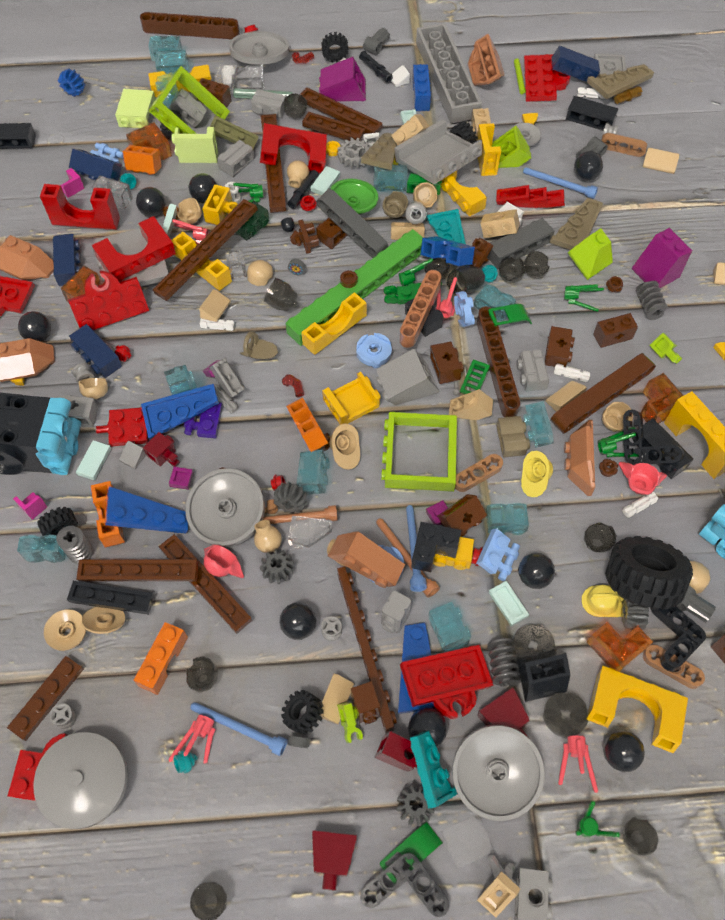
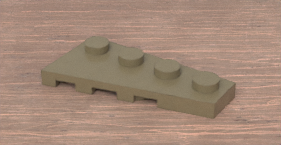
(620, 80)
(381, 152)
(579, 225)

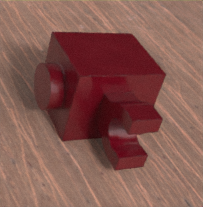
(161, 449)

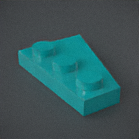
(447, 225)
(433, 778)

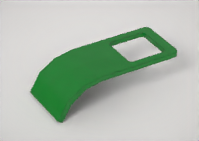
(514, 312)
(420, 843)

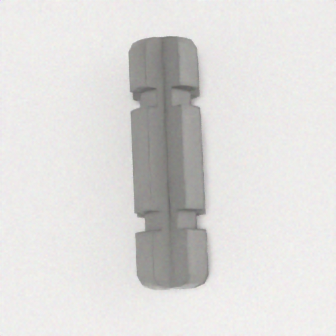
(225, 400)

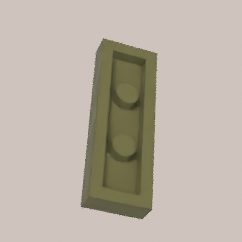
(233, 132)

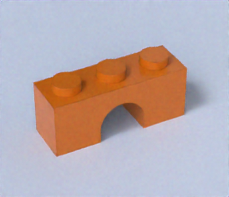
(307, 425)
(107, 534)
(154, 667)

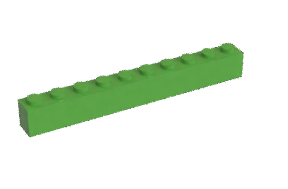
(370, 277)

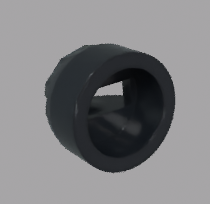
(287, 224)

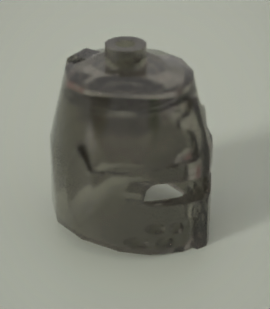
(469, 278)
(281, 295)

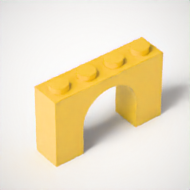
(690, 412)
(666, 706)

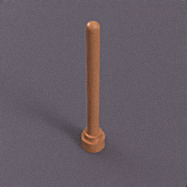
(329, 514)
(432, 586)

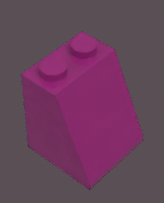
(343, 81)
(663, 259)

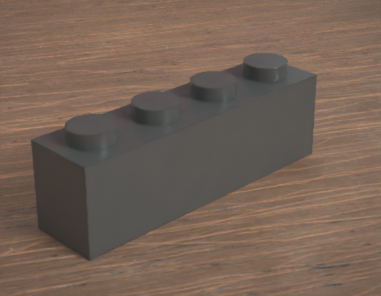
(521, 243)

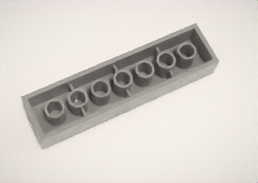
(448, 72)

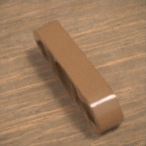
(634, 151)
(482, 465)
(685, 679)

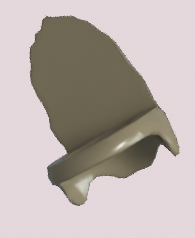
(258, 348)

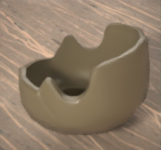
(395, 204)

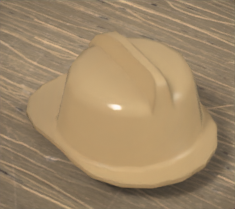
(345, 446)

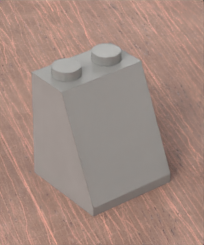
(406, 379)

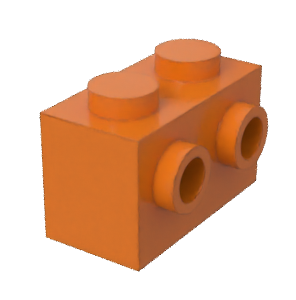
(142, 159)

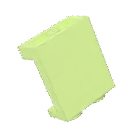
(134, 108)
(196, 147)

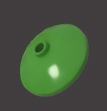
(357, 194)

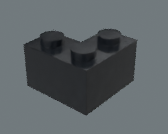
(434, 540)

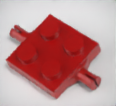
(125, 426)

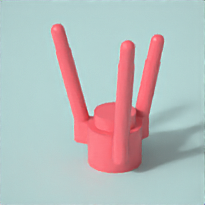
(199, 233)
(446, 305)
(201, 727)
(578, 749)

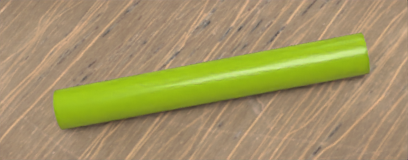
(519, 76)

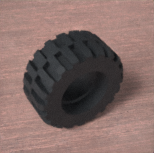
(649, 572)

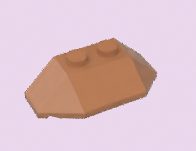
(485, 62)
(24, 259)
(24, 358)
(581, 458)

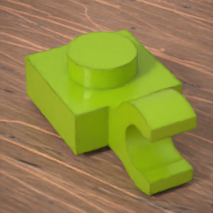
(664, 347)
(347, 716)

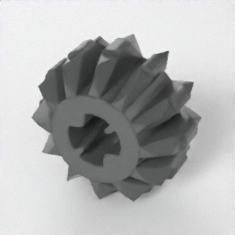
(290, 497)
(275, 573)
(634, 615)
(410, 798)

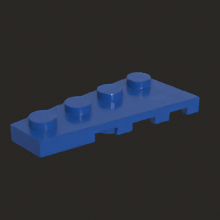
(176, 409)
(141, 513)
(414, 646)

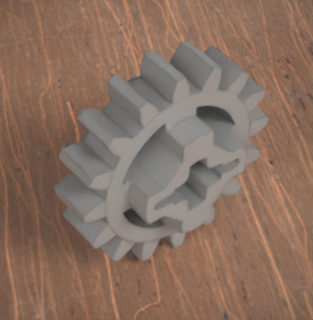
(352, 151)

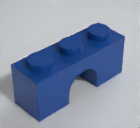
(421, 87)
(452, 251)

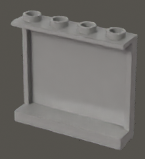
(436, 152)
(131, 243)

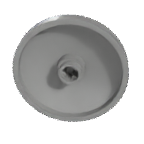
(259, 47)
(225, 507)
(498, 772)
(80, 780)

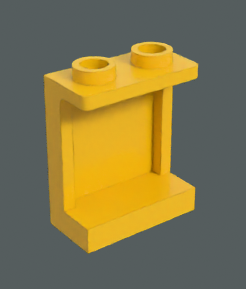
(490, 155)
(352, 399)

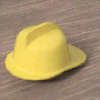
(536, 473)
(602, 601)

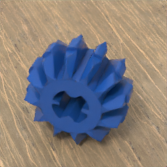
(71, 82)

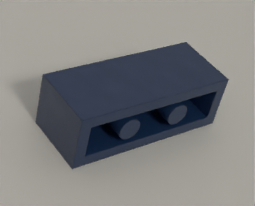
(575, 64)
(94, 165)
(65, 257)
(95, 351)

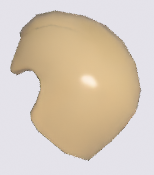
(425, 193)
(189, 211)
(259, 272)
(93, 387)
(613, 416)
(700, 577)

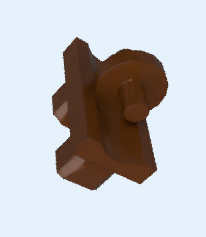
(302, 236)
(481, 251)

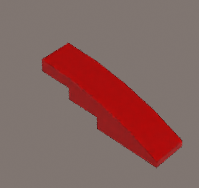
(531, 198)

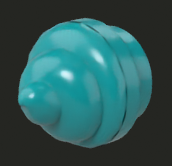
(129, 179)
(490, 273)
(184, 763)

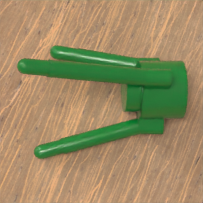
(254, 190)
(407, 277)
(572, 293)
(608, 444)
(588, 826)

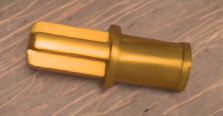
(628, 95)

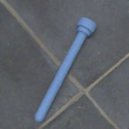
(589, 191)
(417, 581)
(276, 744)

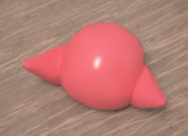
(642, 477)
(221, 562)

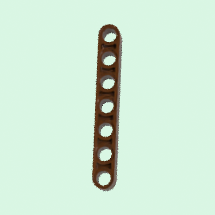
(189, 25)
(494, 352)
(602, 393)

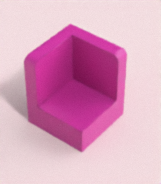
(74, 184)
(31, 505)

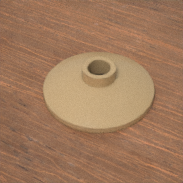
(103, 620)
(58, 624)

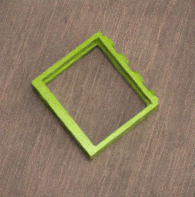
(168, 118)
(420, 482)

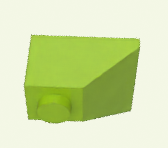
(513, 149)
(592, 254)

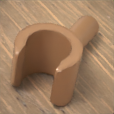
(271, 507)

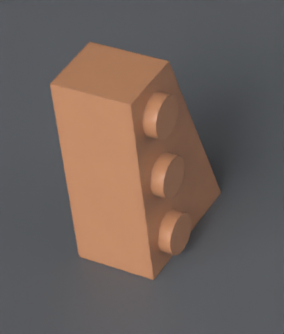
(366, 558)

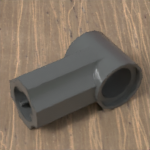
(374, 43)
(594, 145)
(696, 605)

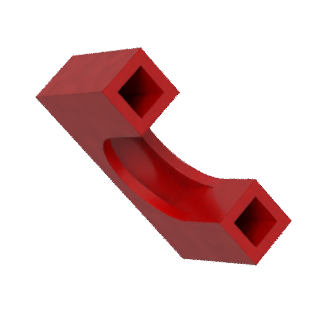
(311, 142)
(61, 212)
(122, 266)

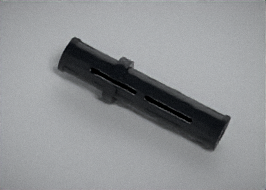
(385, 75)
(300, 192)

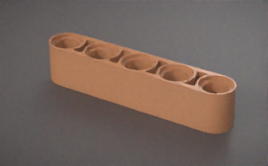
(420, 308)

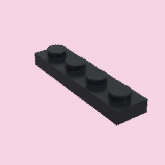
(110, 597)

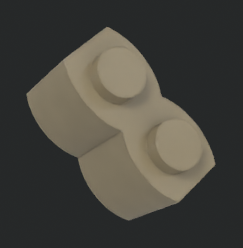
(512, 436)

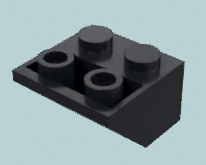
(544, 674)

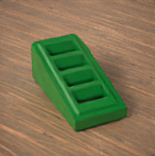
(414, 180)
(478, 366)

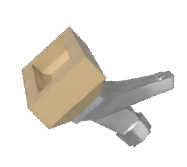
(502, 888)

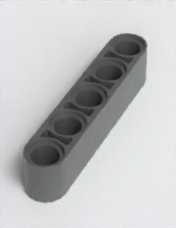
(351, 223)

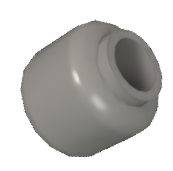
(416, 218)

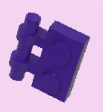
(208, 423)

